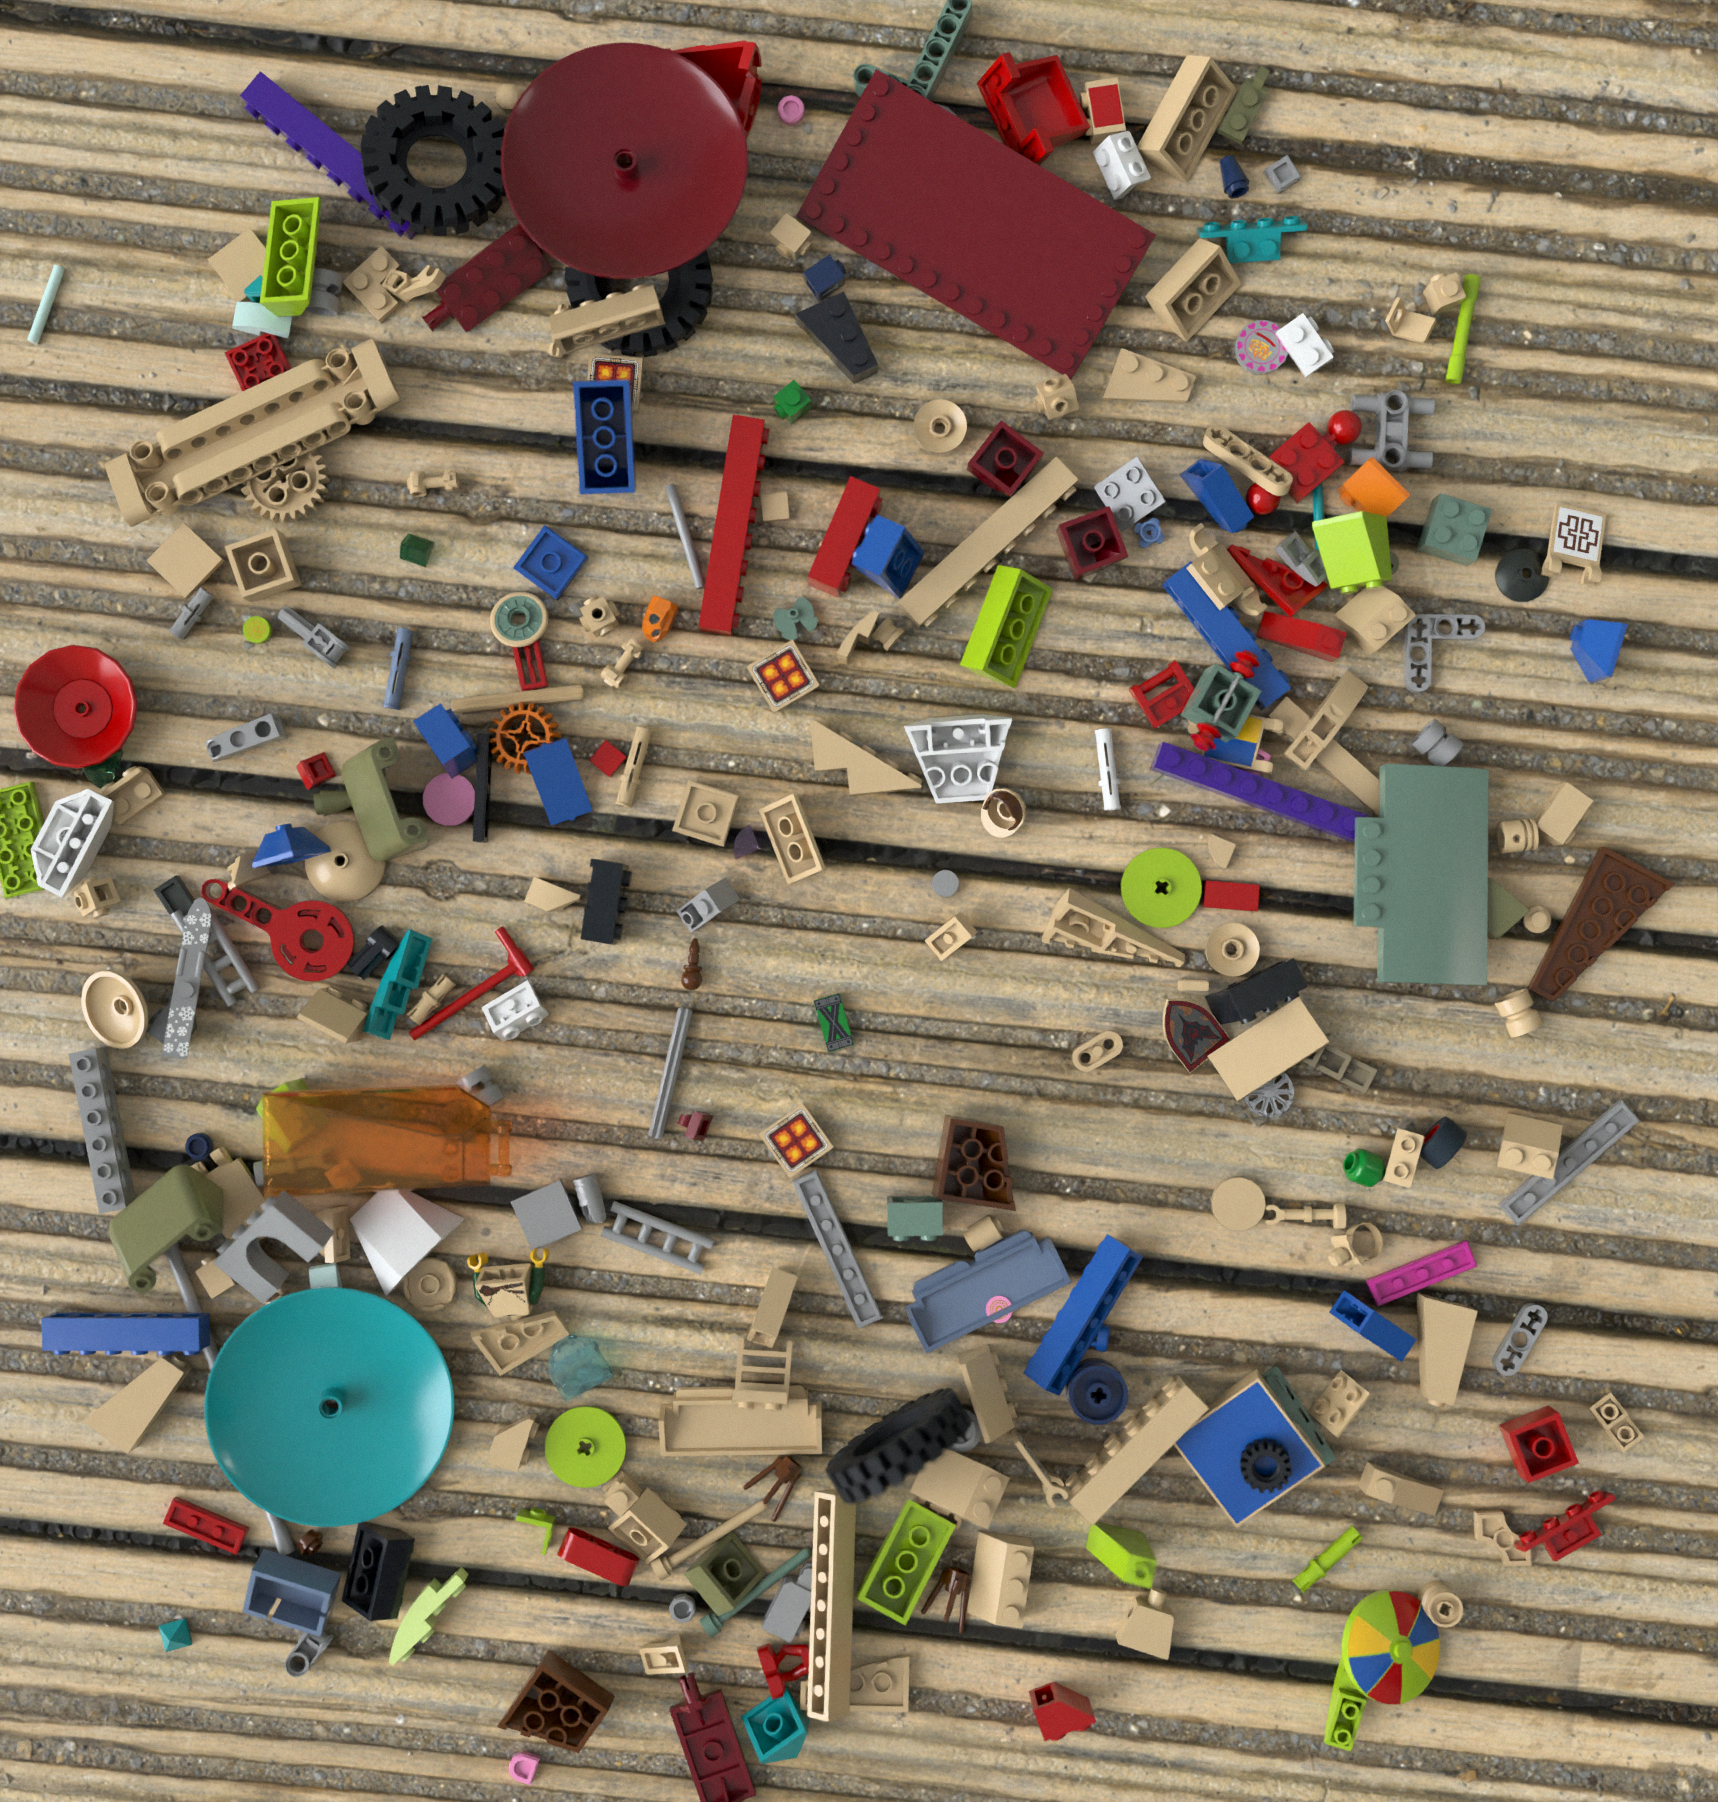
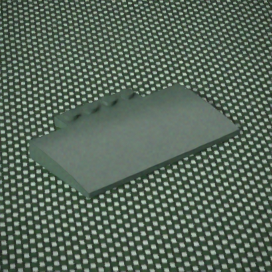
(1426, 874)

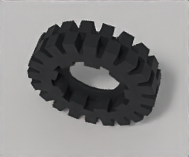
(411, 119)
(681, 306)
(898, 1446)

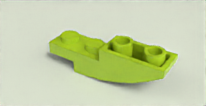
(1344, 1711)

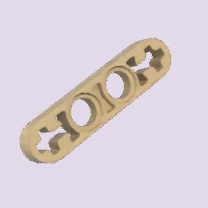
(1272, 478)

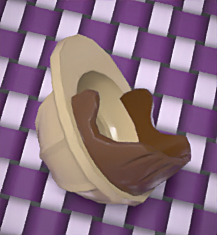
(1003, 812)

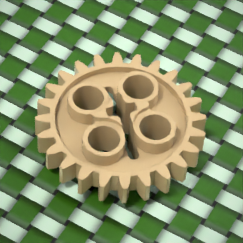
(295, 499)

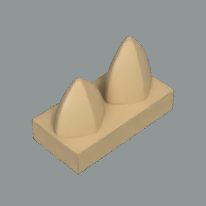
(338, 1246)

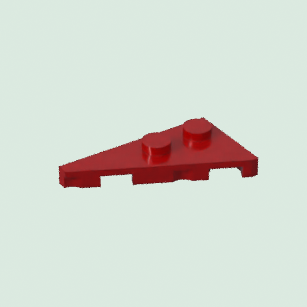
(1277, 580)

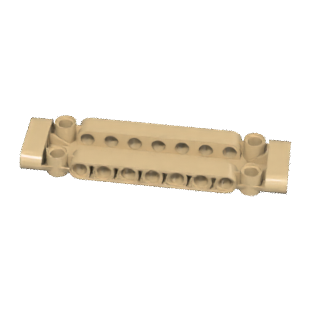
(252, 432)

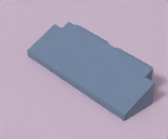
(956, 1297)

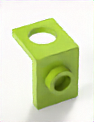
(539, 1518)

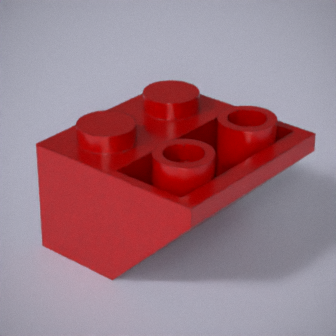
(1060, 1711)

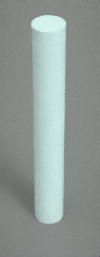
(46, 304)

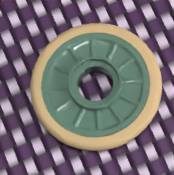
(523, 634)

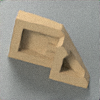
(243, 871)
(549, 896)

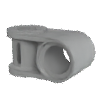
(308, 1647)

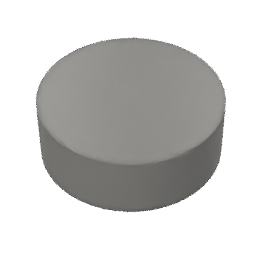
(945, 883)

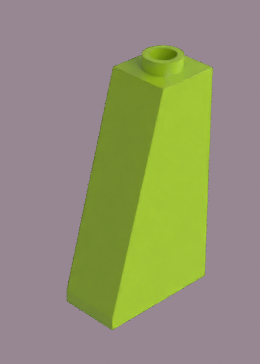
(1123, 1552)

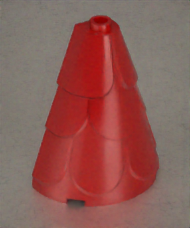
(735, 70)

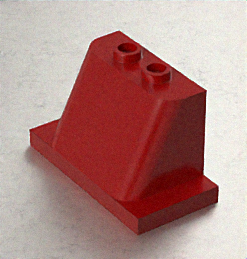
(1032, 105)

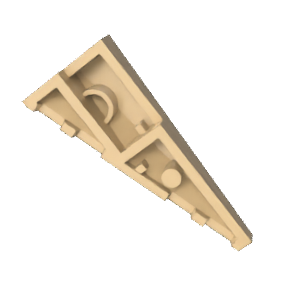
(1087, 924)

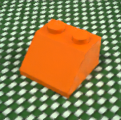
(1372, 490)

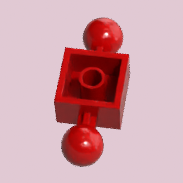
(1308, 460)

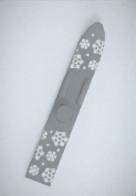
(187, 980)

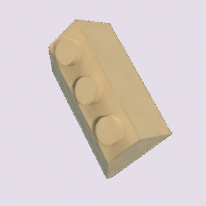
(1193, 288)
(987, 1392)
(1000, 1578)

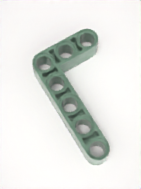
(927, 64)

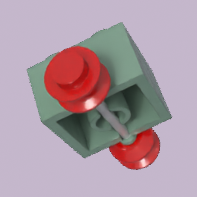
(1222, 701)

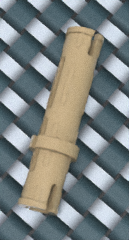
(625, 798)

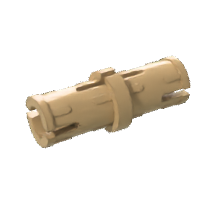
(431, 999)

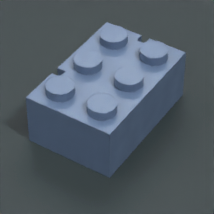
(304, 1589)

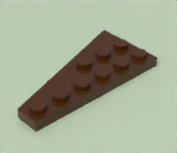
(1602, 910)

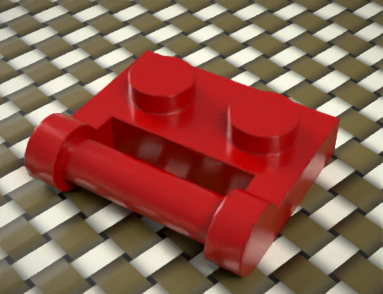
(1169, 702)

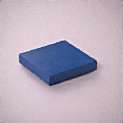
(551, 562)

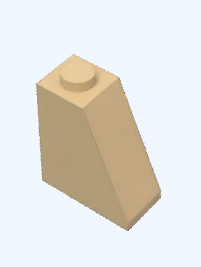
(772, 1307)

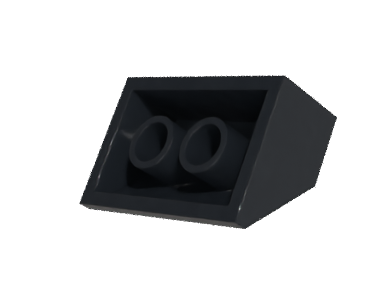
(378, 1571)

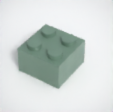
(1454, 529)
(914, 1217)

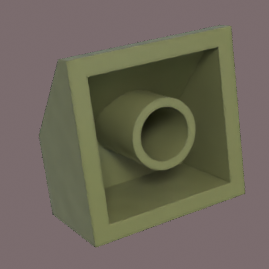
(725, 1574)

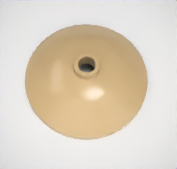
(360, 871)
(115, 1009)

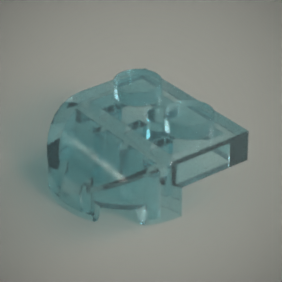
(577, 1366)

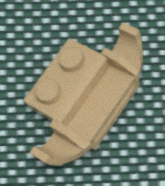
(1221, 574)

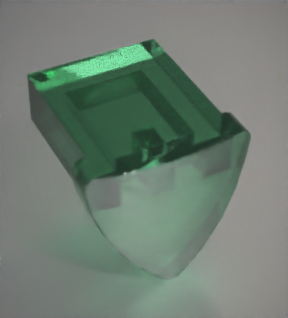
(104, 772)

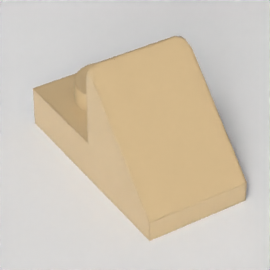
(951, 936)
(664, 1657)

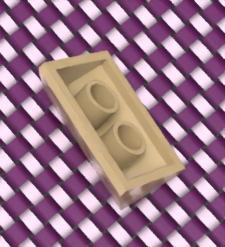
(792, 839)

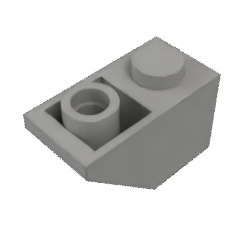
(708, 905)

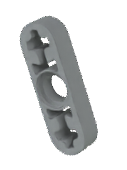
(1517, 1360)

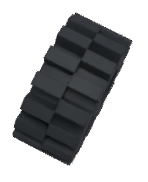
(1270, 1481)

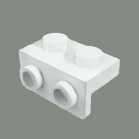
(1121, 164)
(1305, 345)

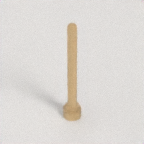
(665, 1565)

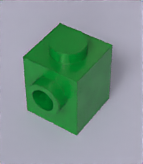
(791, 402)

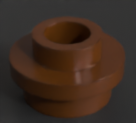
(310, 1542)

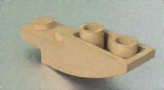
(1326, 720)

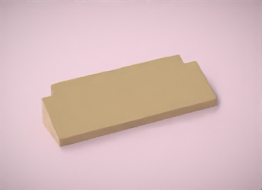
(709, 1424)

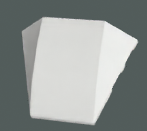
(959, 754)
(400, 1232)

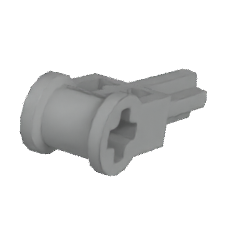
(317, 638)

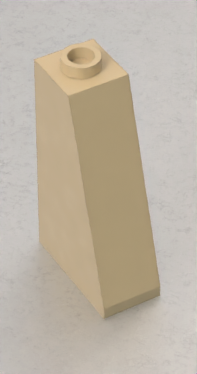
(1443, 1346)
(137, 1406)

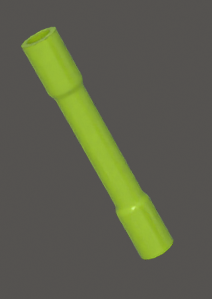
(1457, 358)

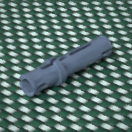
(403, 636)

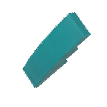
(396, 984)

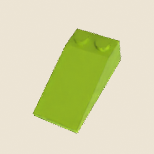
(905, 1562)

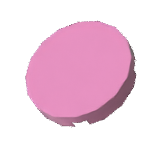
(449, 800)

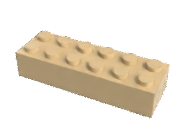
(1134, 1448)

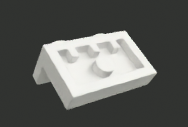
(514, 1011)

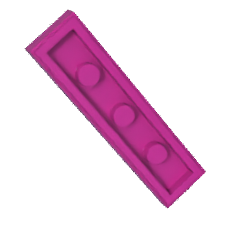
(1421, 1273)

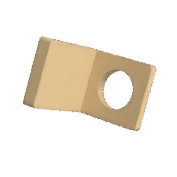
(1409, 324)

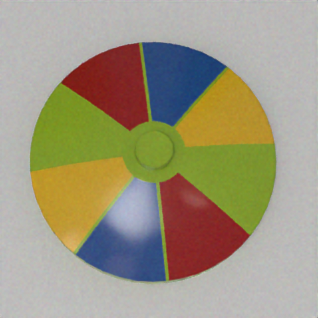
(1390, 1647)

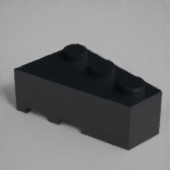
(840, 336)
(605, 902)
(1257, 993)

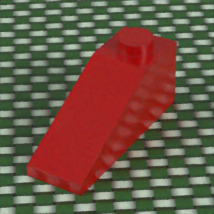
(1302, 636)

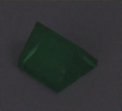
(416, 550)

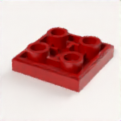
(258, 360)

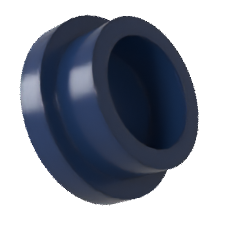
(199, 1146)

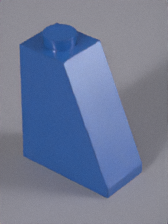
(1218, 495)
(1372, 1326)

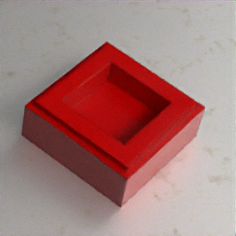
(607, 758)

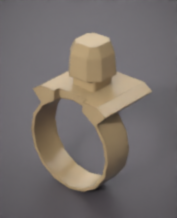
(1344, 1253)

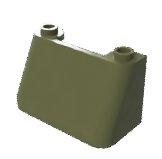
(373, 806)
(158, 1218)

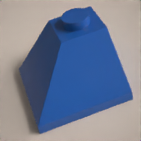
(1597, 647)
(288, 846)

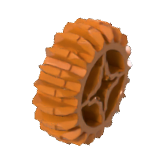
(527, 725)

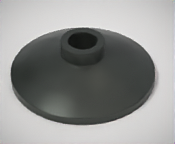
(1510, 578)

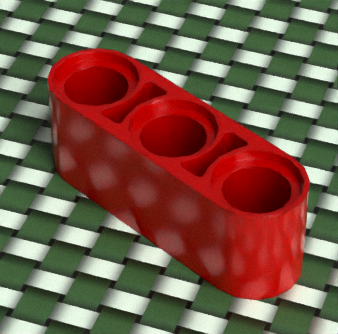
(598, 1556)

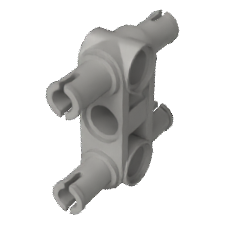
(1392, 430)

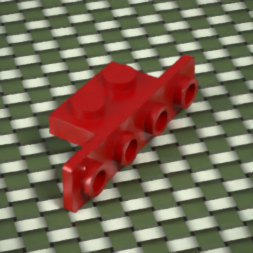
(1568, 1531)

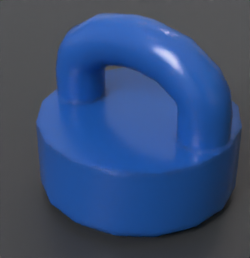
(1102, 1339)

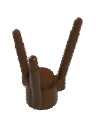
(787, 1471)
(955, 1581)

